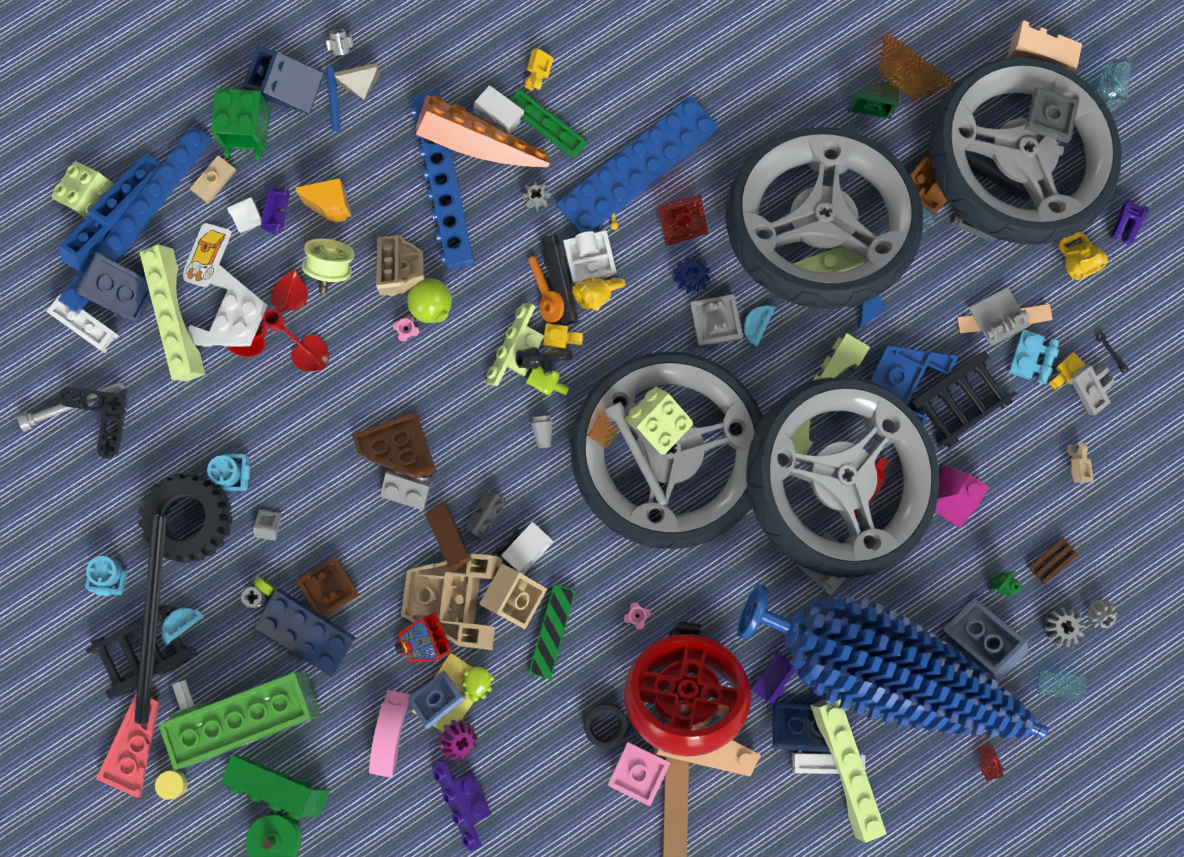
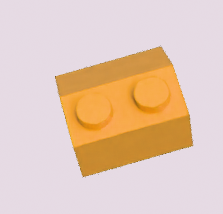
(326, 199)

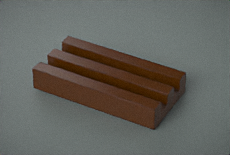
(1067, 548)

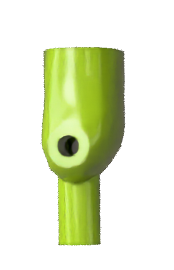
(547, 383)

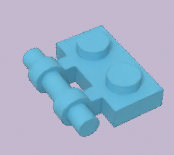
(1027, 353)

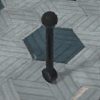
(1101, 337)

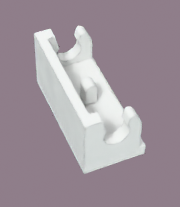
(498, 110)
(527, 548)

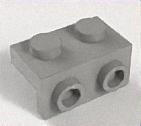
(406, 489)

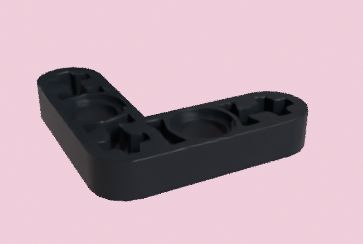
(107, 415)

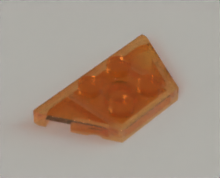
(909, 70)

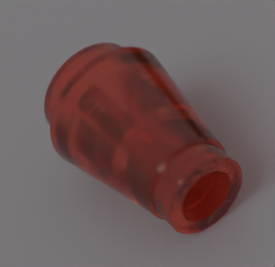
(990, 764)

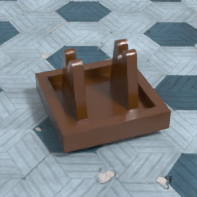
(328, 587)

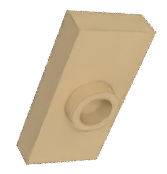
(213, 179)

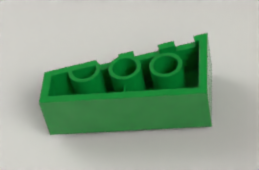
(274, 788)

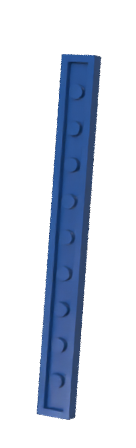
(143, 208)

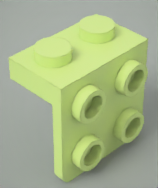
(81, 188)
(659, 419)

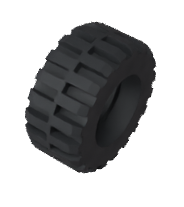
(215, 523)

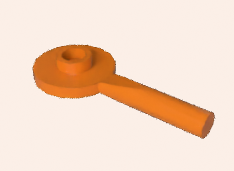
(551, 302)

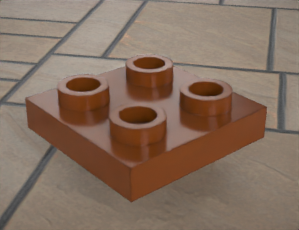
(927, 186)

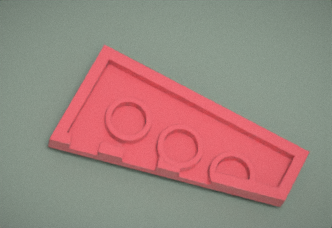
(129, 752)

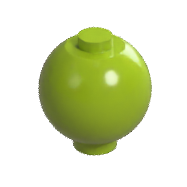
(429, 301)

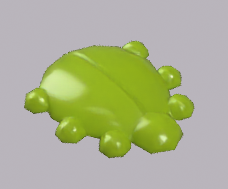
(477, 683)

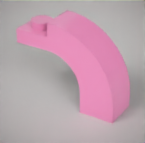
(387, 734)

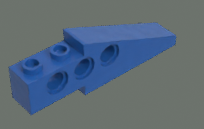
(106, 213)

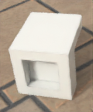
(245, 215)

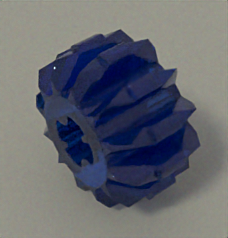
(682, 273)

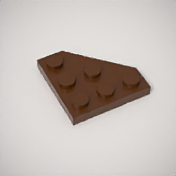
(397, 446)

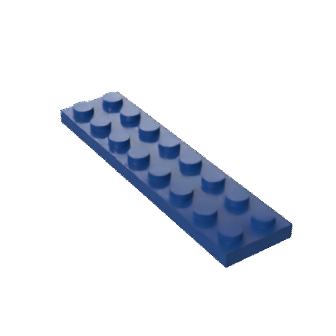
(638, 166)

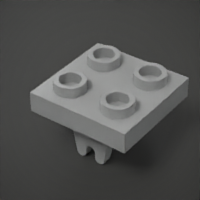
(716, 320)

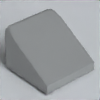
(267, 525)

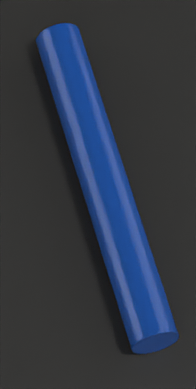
(333, 99)

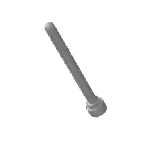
(617, 414)
(28, 420)

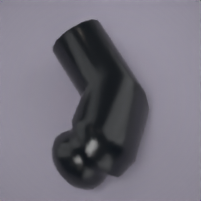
(685, 628)

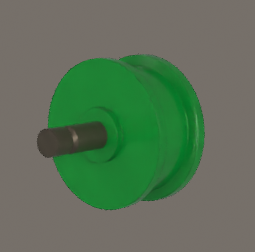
(274, 837)

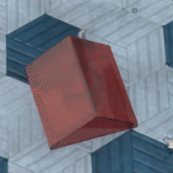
(682, 219)

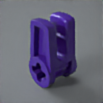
(1135, 215)

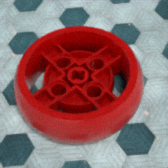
(693, 654)

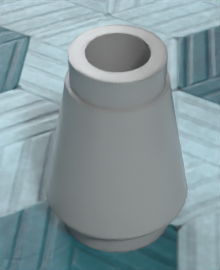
(542, 430)

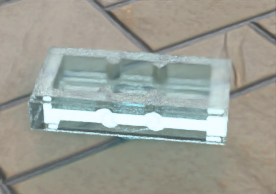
(1061, 685)

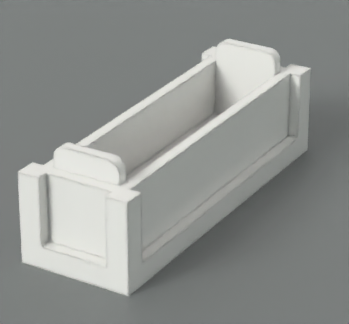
(83, 325)
(816, 763)

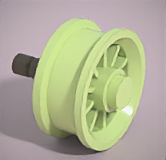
(327, 261)

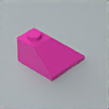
(958, 495)

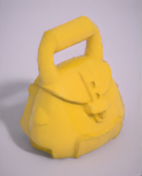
(1082, 258)
(595, 291)

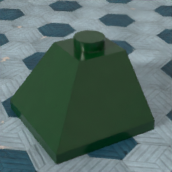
(876, 100)

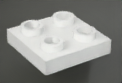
(589, 256)

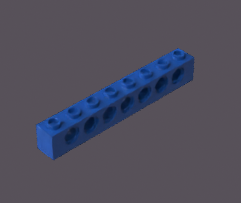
(461, 255)

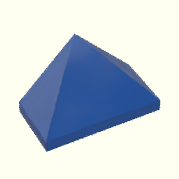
(870, 310)

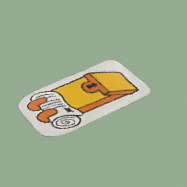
(206, 254)

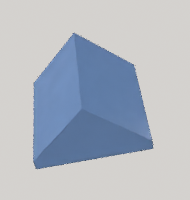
(436, 699)

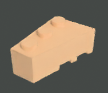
(1041, 46)

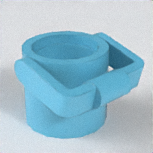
(228, 472)
(105, 573)

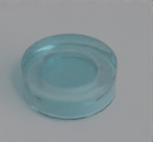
(928, 218)

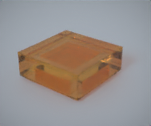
(603, 432)

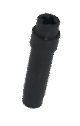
(989, 169)
(554, 259)

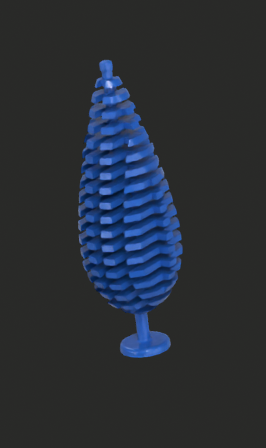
(890, 668)

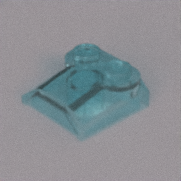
(1115, 83)

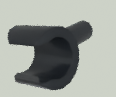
(504, 546)

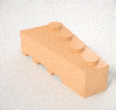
(730, 758)

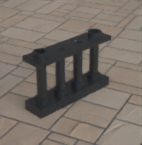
(960, 378)
(161, 664)

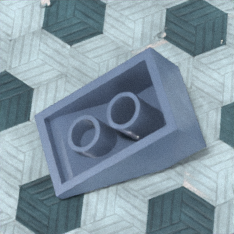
(986, 640)

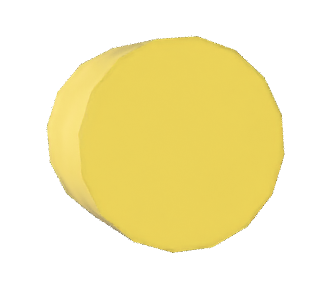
(171, 784)

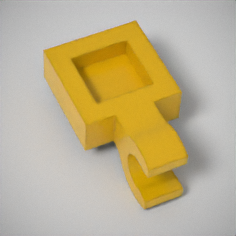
(539, 66)
(557, 337)
(1066, 369)

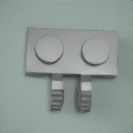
(1091, 389)

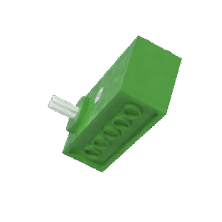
(217, 728)

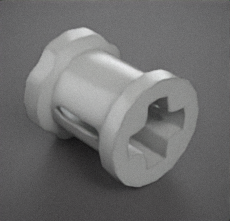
(257, 602)

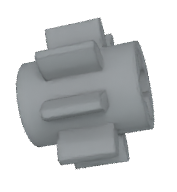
(339, 42)
(536, 202)
(1102, 614)

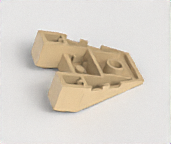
(452, 597)

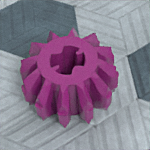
(457, 739)

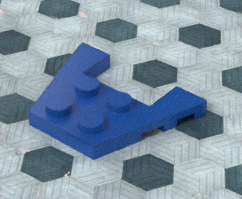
(902, 369)

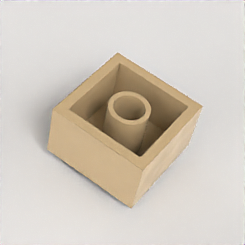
(513, 596)

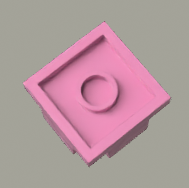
(638, 773)

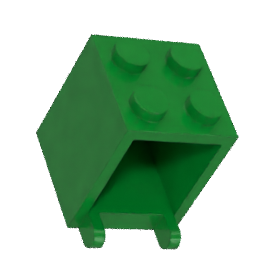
(241, 121)

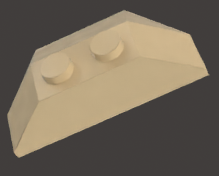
(398, 265)

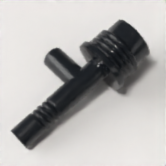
(533, 358)

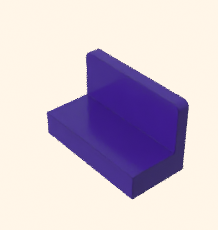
(773, 678)

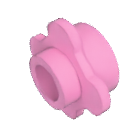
(406, 322)
(636, 609)

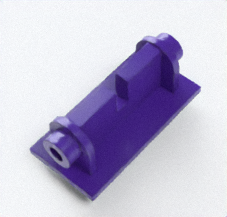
(272, 216)

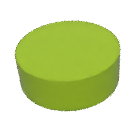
(264, 586)

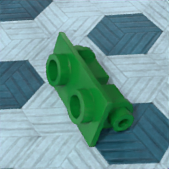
(1005, 583)

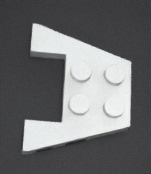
(236, 318)

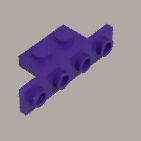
(465, 802)

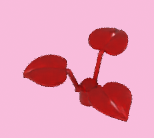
(292, 295)

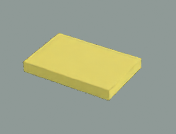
(454, 668)

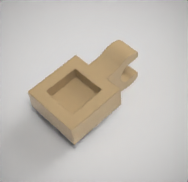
(1081, 466)

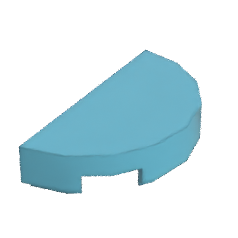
(756, 323)
(178, 622)

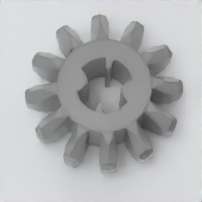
(1058, 632)

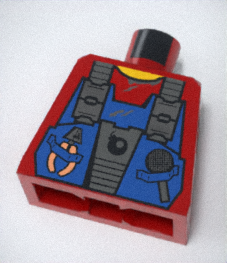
(423, 640)

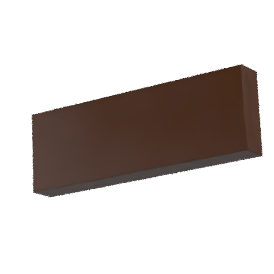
(448, 536)

